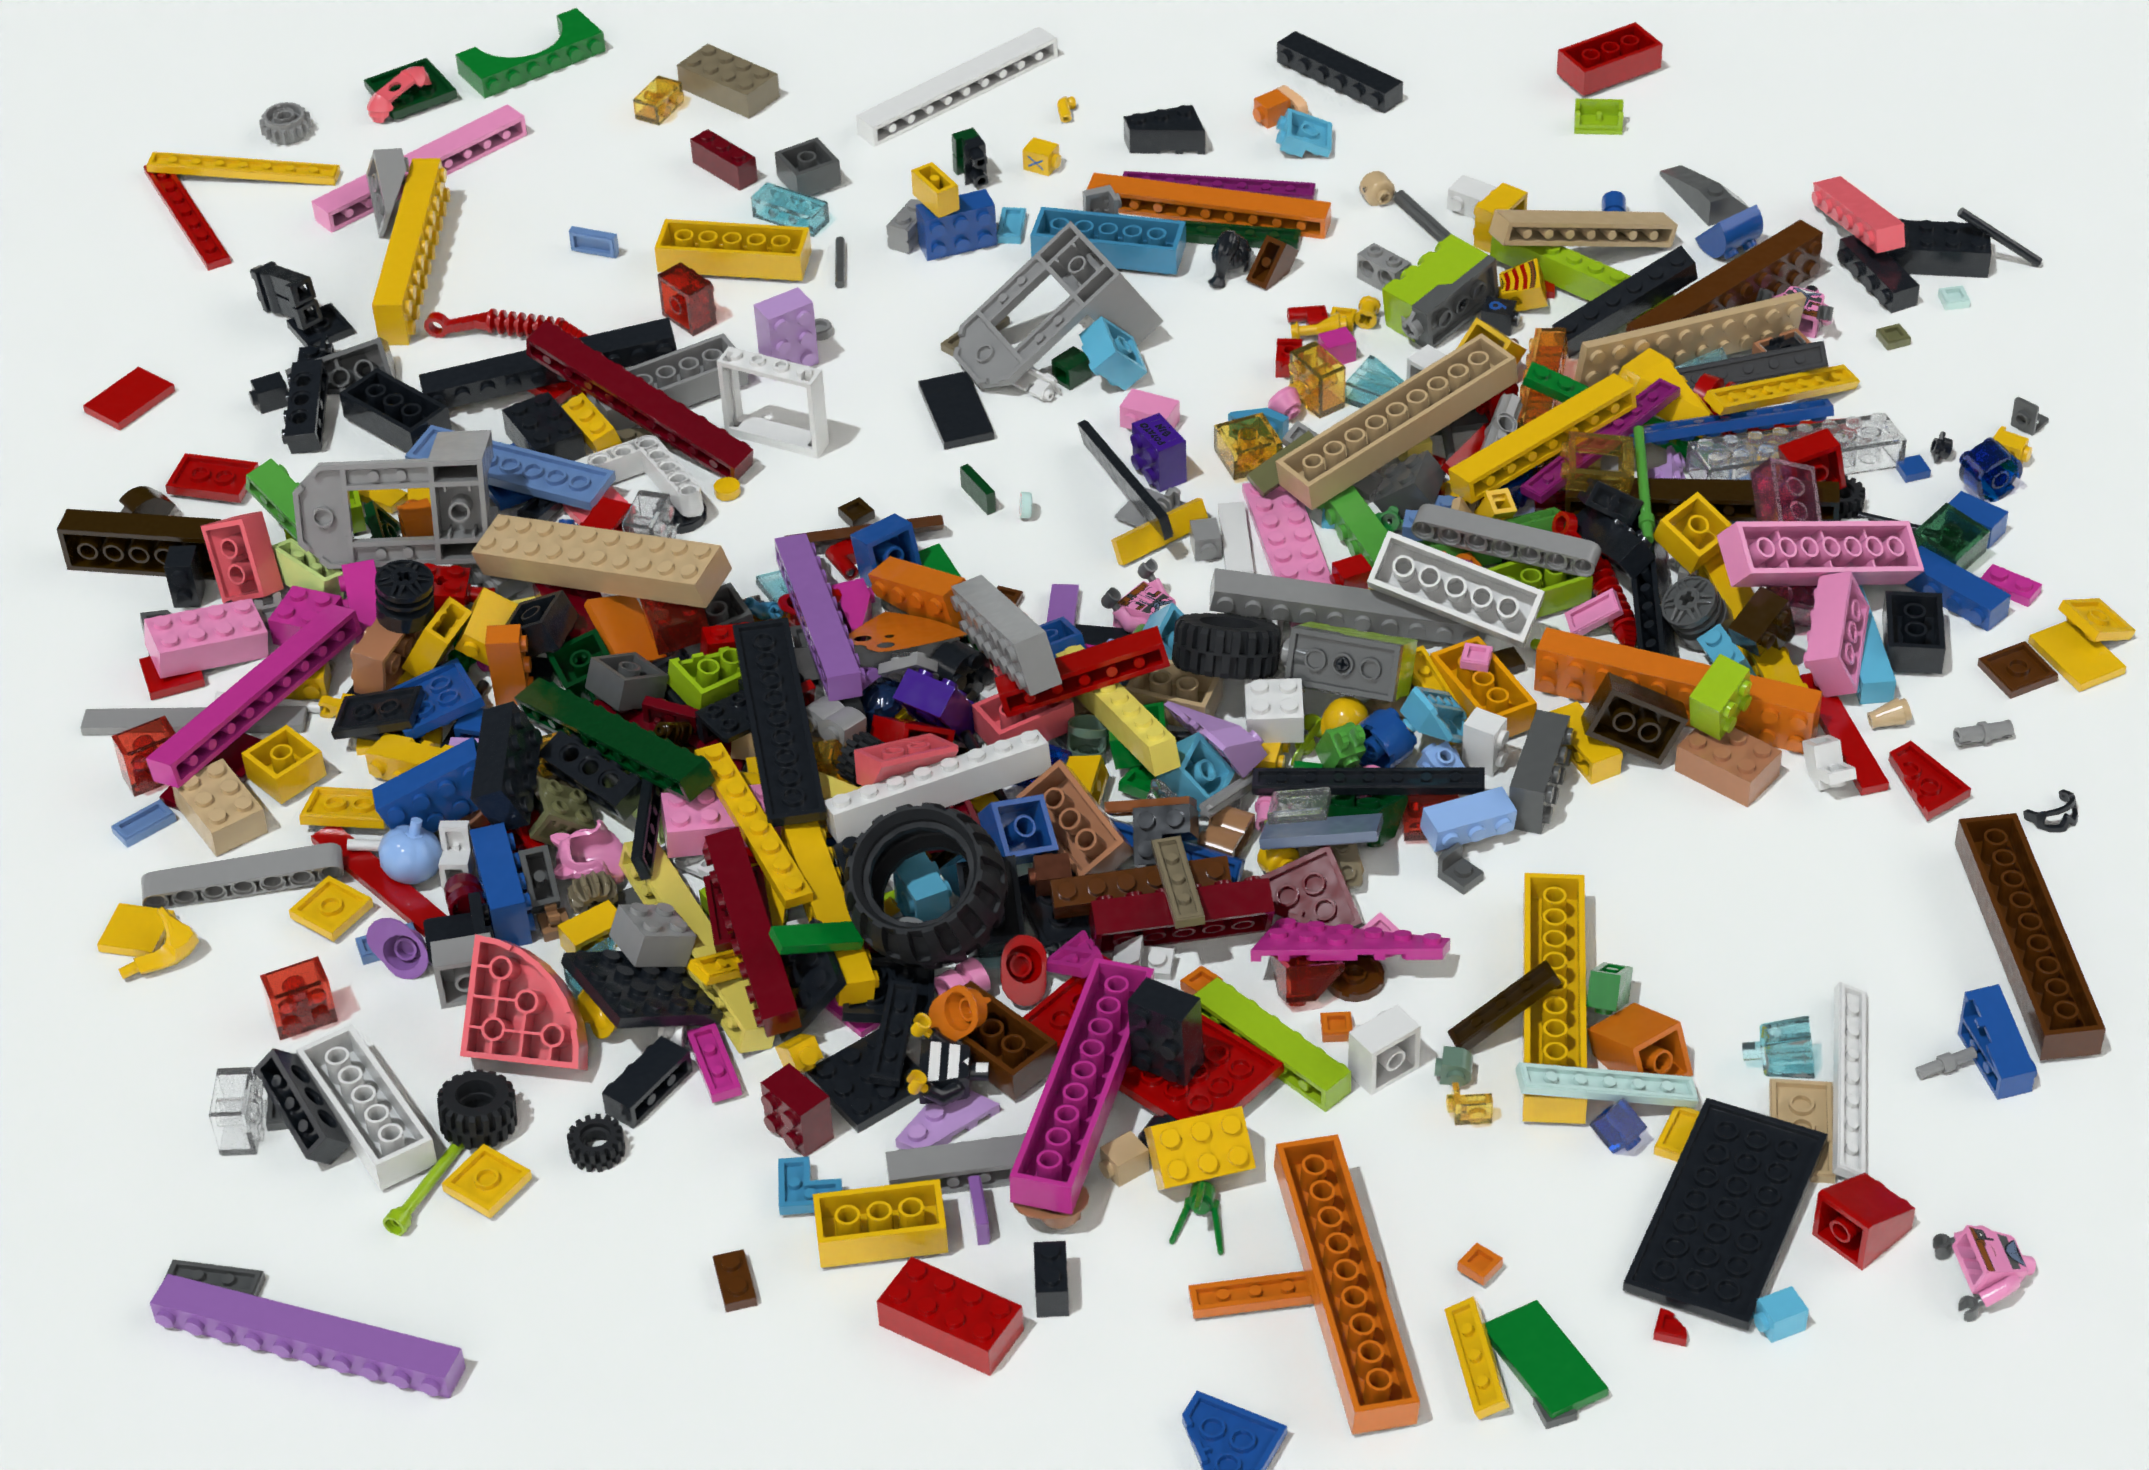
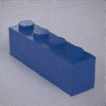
(1961, 591)

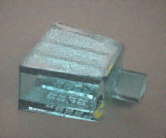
(1783, 1048)

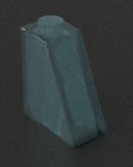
(1370, 382)

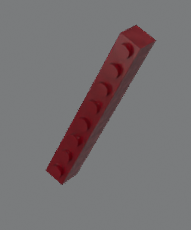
(751, 928)

